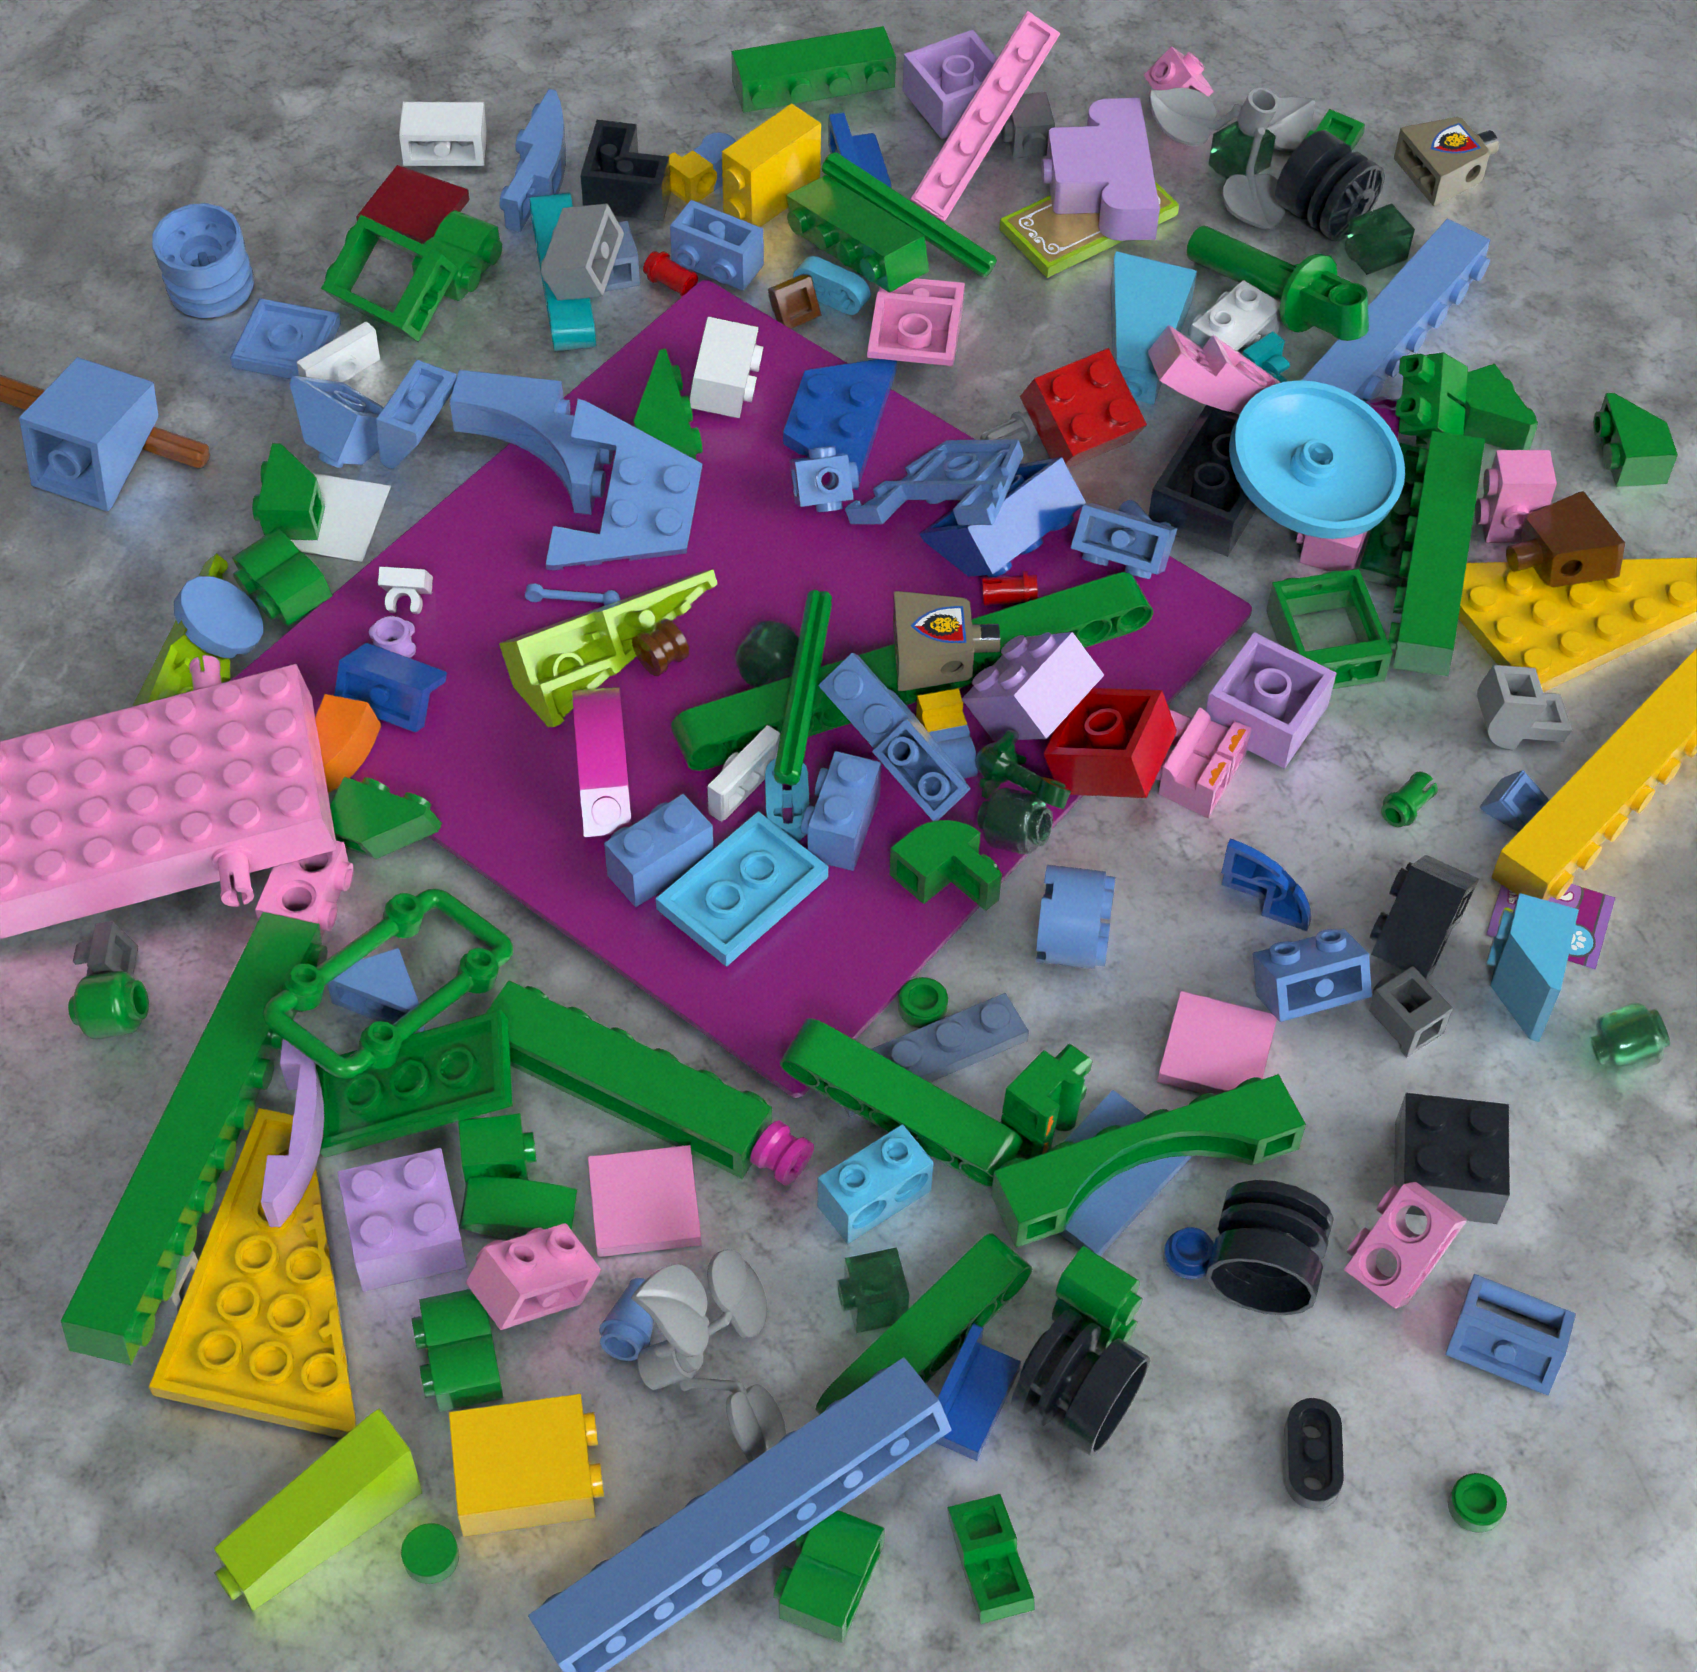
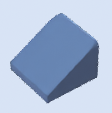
(1514, 800)

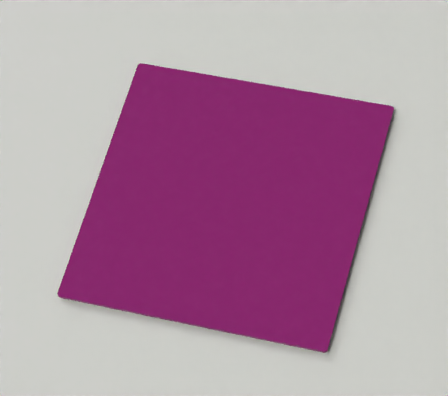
(513, 783)

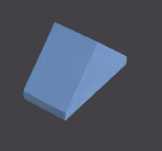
(376, 988)

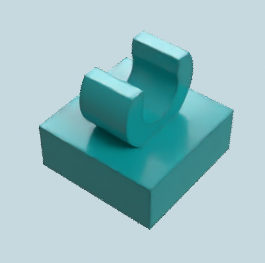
(1268, 355)

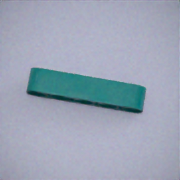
(569, 319)

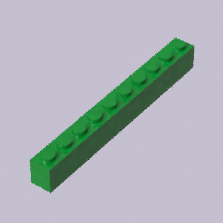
(188, 1151)

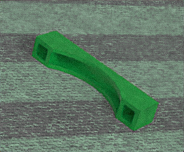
(1240, 1125)

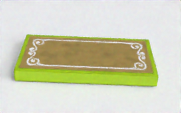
(1064, 240)

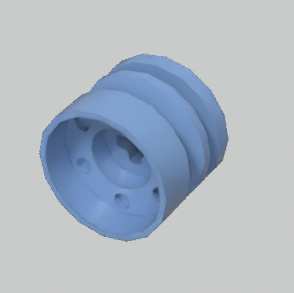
(203, 260)

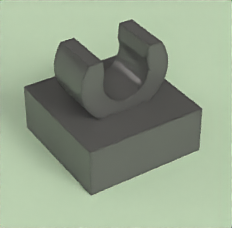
(108, 952)

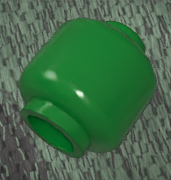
(109, 1005)

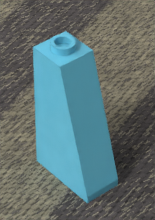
(1143, 303)

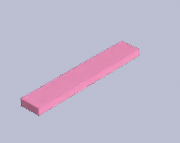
(984, 117)

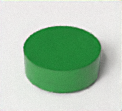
(922, 1002)
(1477, 1502)
(430, 1553)

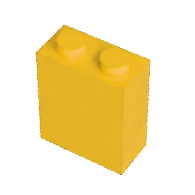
(770, 164)
(524, 1465)

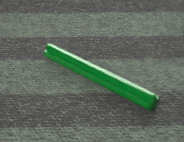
(898, 206)
(803, 688)

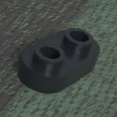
(1314, 1457)

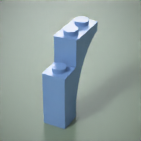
(536, 419)

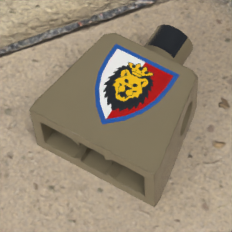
(1444, 157)
(937, 639)

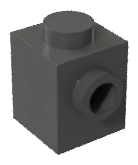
(1029, 126)

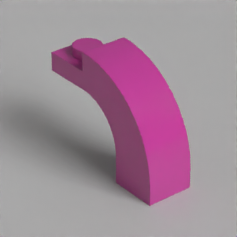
(601, 761)

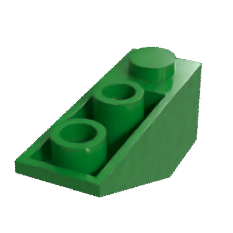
(665, 412)

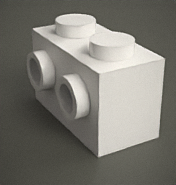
(443, 133)
(1238, 318)
(724, 367)

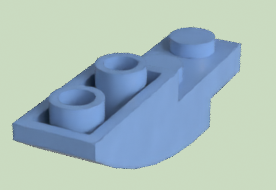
(540, 164)
(896, 736)

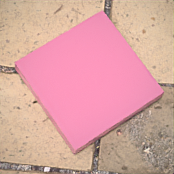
(1215, 1045)
(644, 1201)

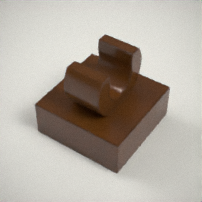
(794, 301)

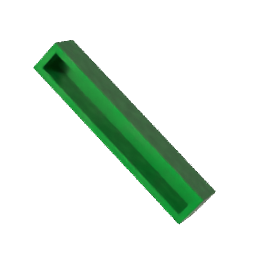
(1439, 553)
(632, 1080)

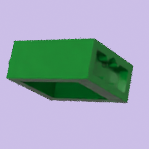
(421, 294)
(1353, 663)

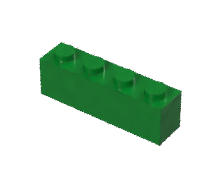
(813, 69)
(857, 233)

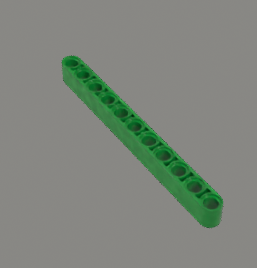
(1090, 611)

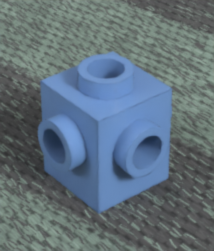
(807, 477)

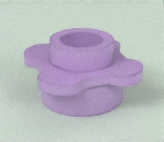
(394, 630)

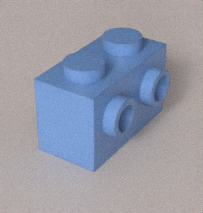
(717, 245)
(1123, 538)
(843, 809)
(658, 849)
(1312, 974)

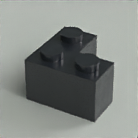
(623, 178)
(1425, 911)

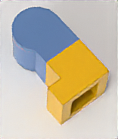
(700, 170)
(945, 721)

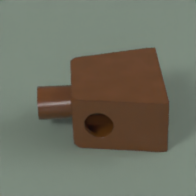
(1568, 543)

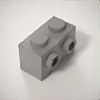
(582, 252)

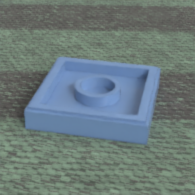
(282, 335)

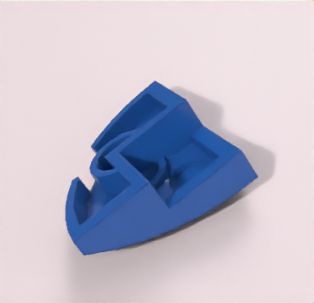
(1262, 877)

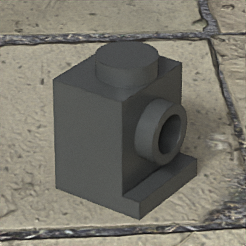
(1410, 1009)

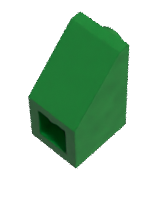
(1497, 411)
(1634, 443)
(288, 497)
(379, 821)

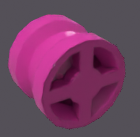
(782, 1153)

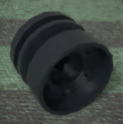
(1328, 184)
(1270, 1247)
(1072, 1377)

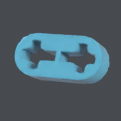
(835, 285)
(778, 799)

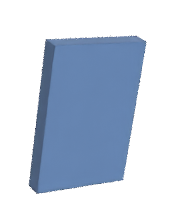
(1126, 1195)

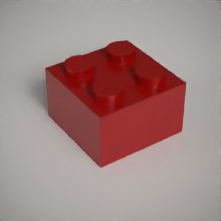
(1083, 409)
(1112, 743)

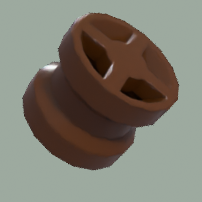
(660, 647)

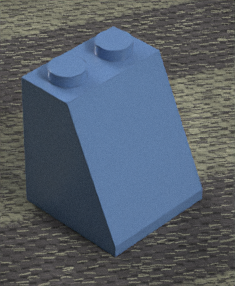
(88, 432)

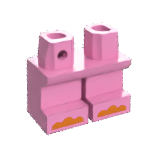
(1202, 761)

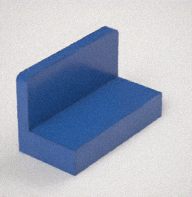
(859, 149)
(390, 683)
(975, 1394)

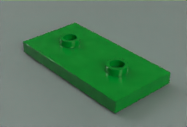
(435, 1082)

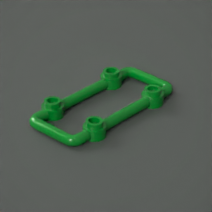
(381, 1040)

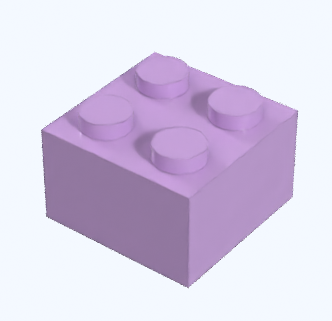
(945, 78)
(1032, 685)
(1274, 695)
(401, 1219)

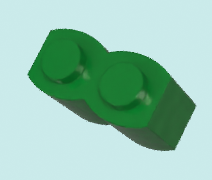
(469, 246)
(281, 577)
(1100, 1295)
(459, 1349)
(829, 1574)

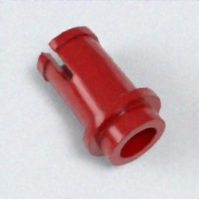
(662, 269)
(1009, 589)

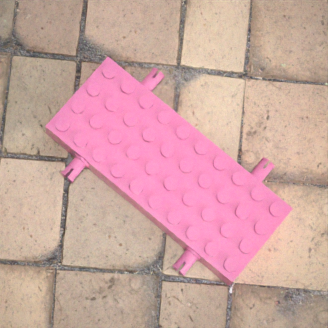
(161, 799)

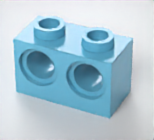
(875, 1184)

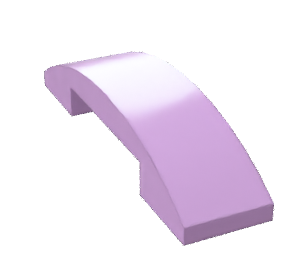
(290, 1174)

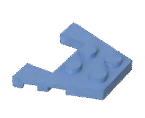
(955, 470)
(647, 497)

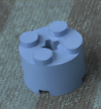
(1071, 917)

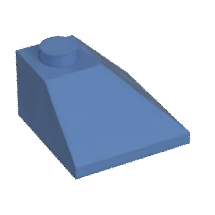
(336, 420)

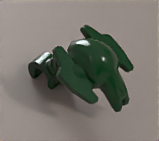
(1001, 764)

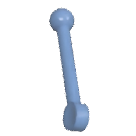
(536, 592)

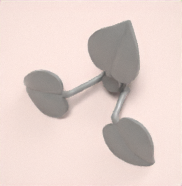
(1189, 116)
(679, 1308)

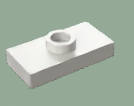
(342, 356)
(742, 774)

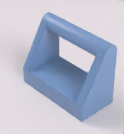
(412, 411)
(1506, 1345)

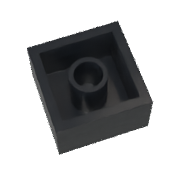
(1455, 1153)

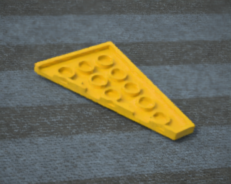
(1575, 625)
(262, 1308)

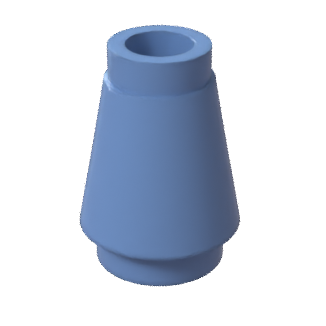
(626, 1327)

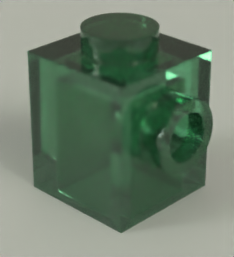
(1232, 149)
(1379, 239)
(874, 1289)

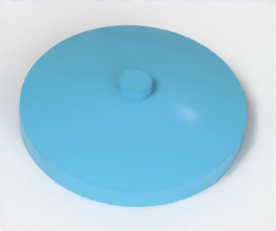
(1317, 459)

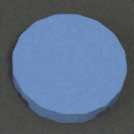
(218, 617)

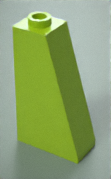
(319, 1512)

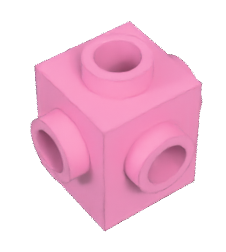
(1178, 71)

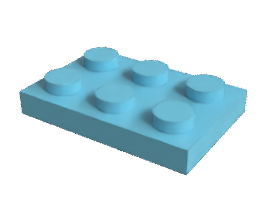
(742, 888)

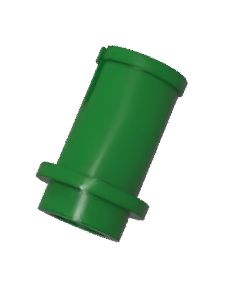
(1402, 806)

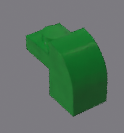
(945, 854)

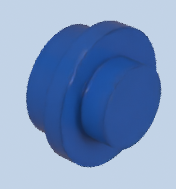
(1188, 1253)

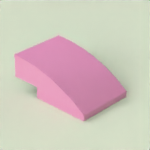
(918, 322)
(1208, 374)

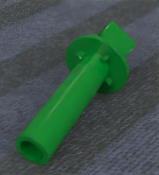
(1306, 292)

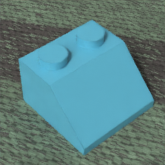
(1531, 959)

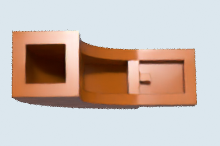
(345, 736)

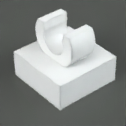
(404, 582)

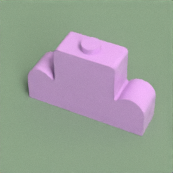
(1105, 170)

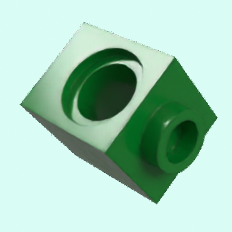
(496, 1147)

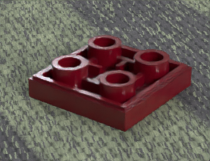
(414, 203)

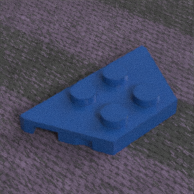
(840, 409)

